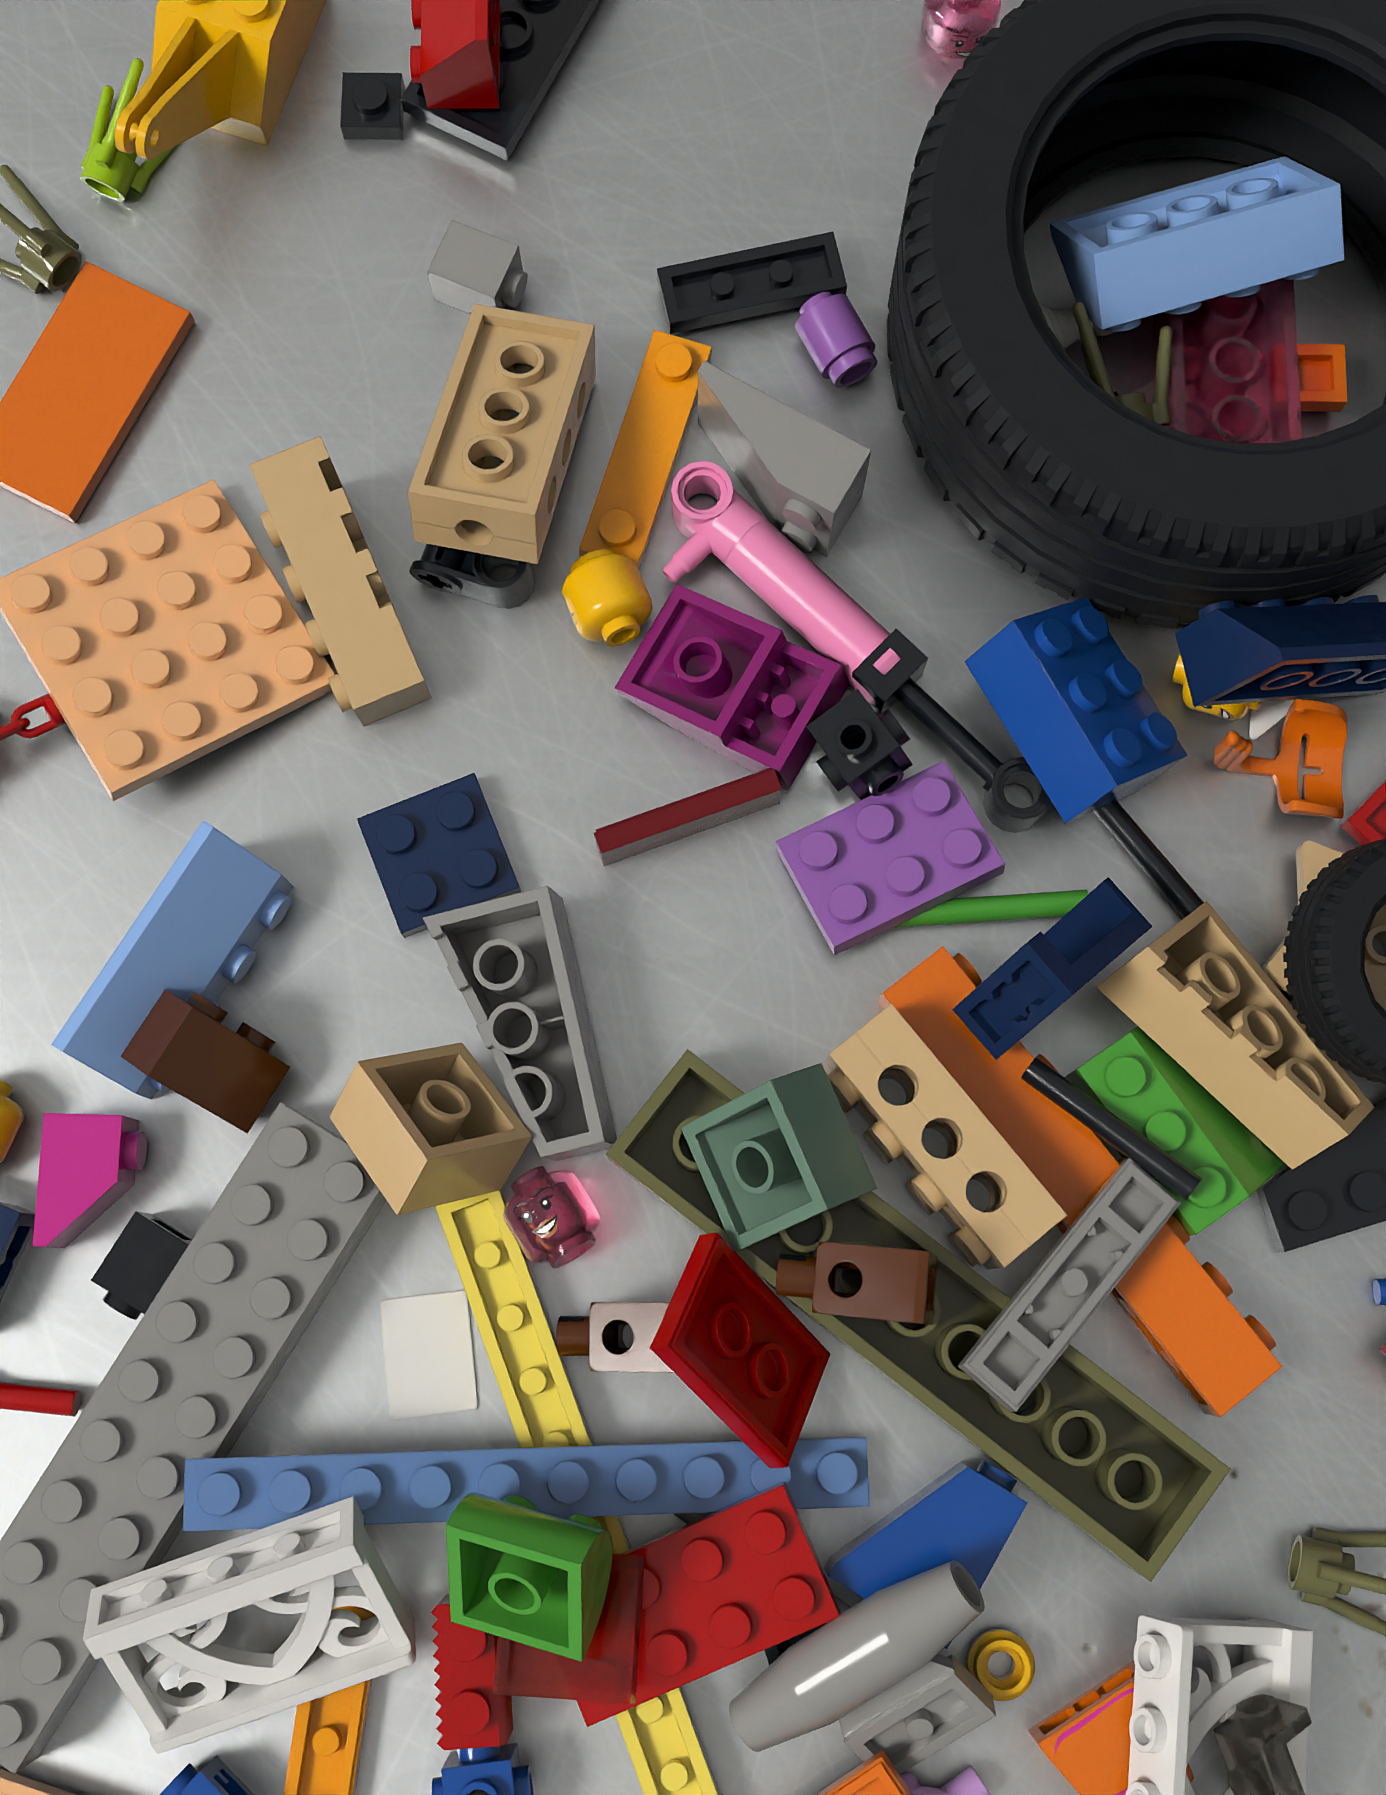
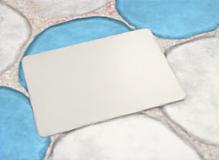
(428, 1354)

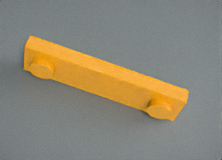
(646, 447)

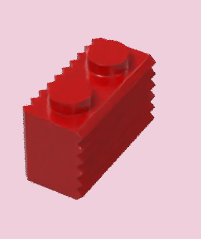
(466, 1668)

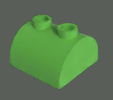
(527, 1573)

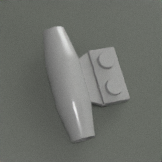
(877, 1675)

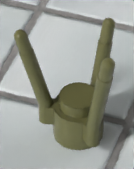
(46, 256)
(1156, 411)
(1322, 1569)

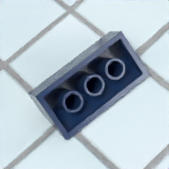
(1285, 650)

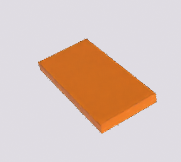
(85, 388)

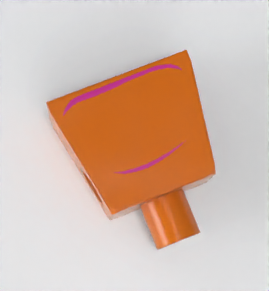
(1092, 1737)

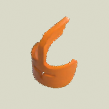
(1326, 736)

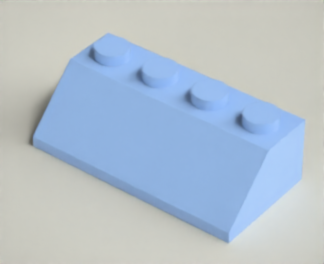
(1200, 242)
(185, 940)

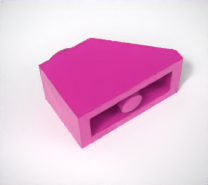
(83, 1172)

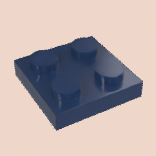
(438, 853)

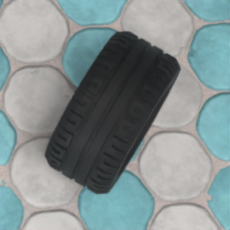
(1329, 961)

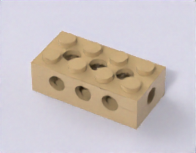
(503, 363)
(1018, 1203)

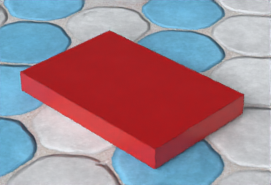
(741, 1350)

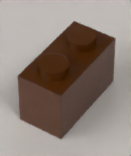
(206, 1061)

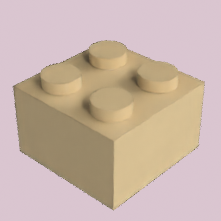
(429, 1127)

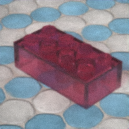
(1236, 367)

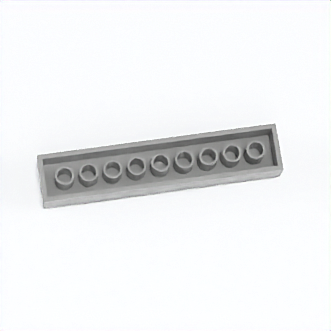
(171, 1396)

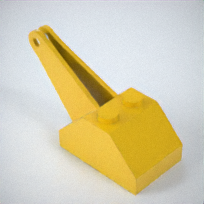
(217, 69)

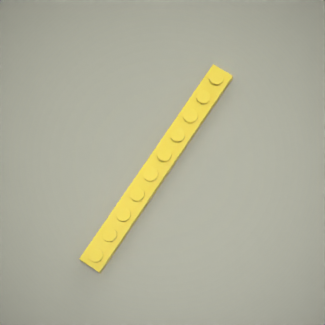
(547, 1414)

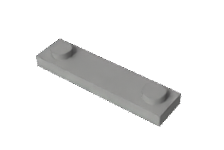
(1069, 1285)

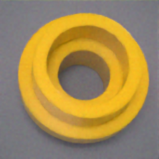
(1022, 1669)

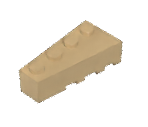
(340, 583)
(1238, 1037)

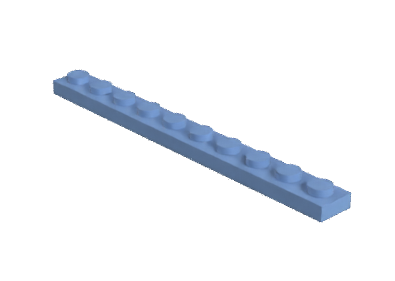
(557, 1480)

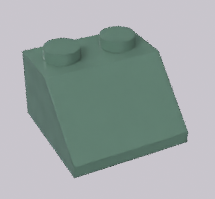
(778, 1156)

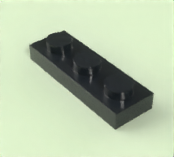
(750, 282)

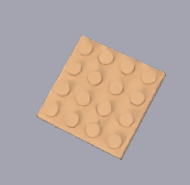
(163, 638)

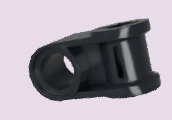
(469, 574)

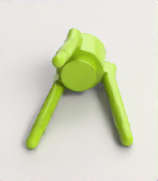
(105, 166)

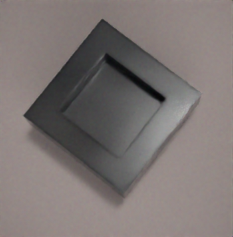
(372, 106)

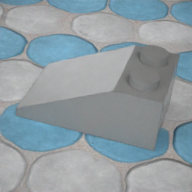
(789, 463)

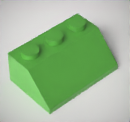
(1183, 1119)

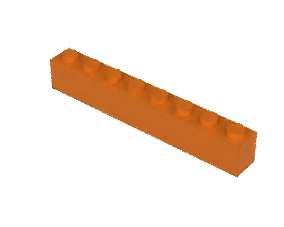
(1165, 1291)

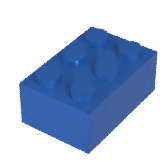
(1075, 707)

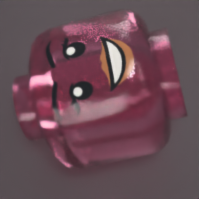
(958, 25)
(551, 1216)

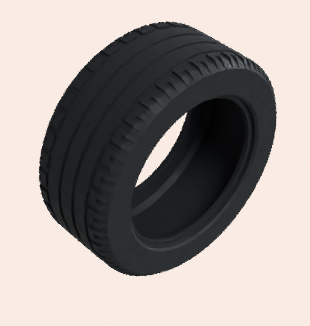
(995, 403)

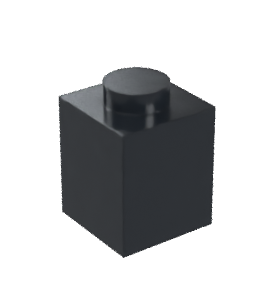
(140, 1263)

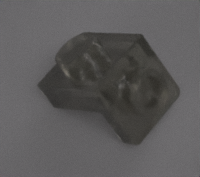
(1256, 1746)

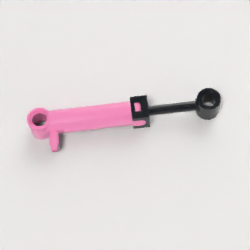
(835, 625)

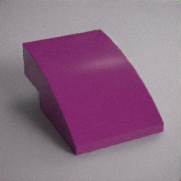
(732, 683)

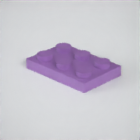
(890, 857)

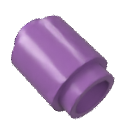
(836, 338)

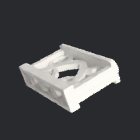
(235, 1686)
(1177, 1712)

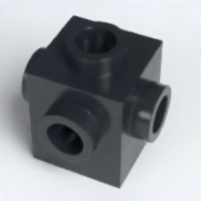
(861, 747)

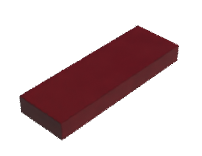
(688, 816)

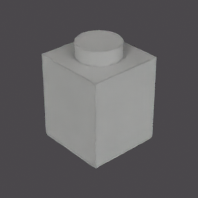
(476, 270)

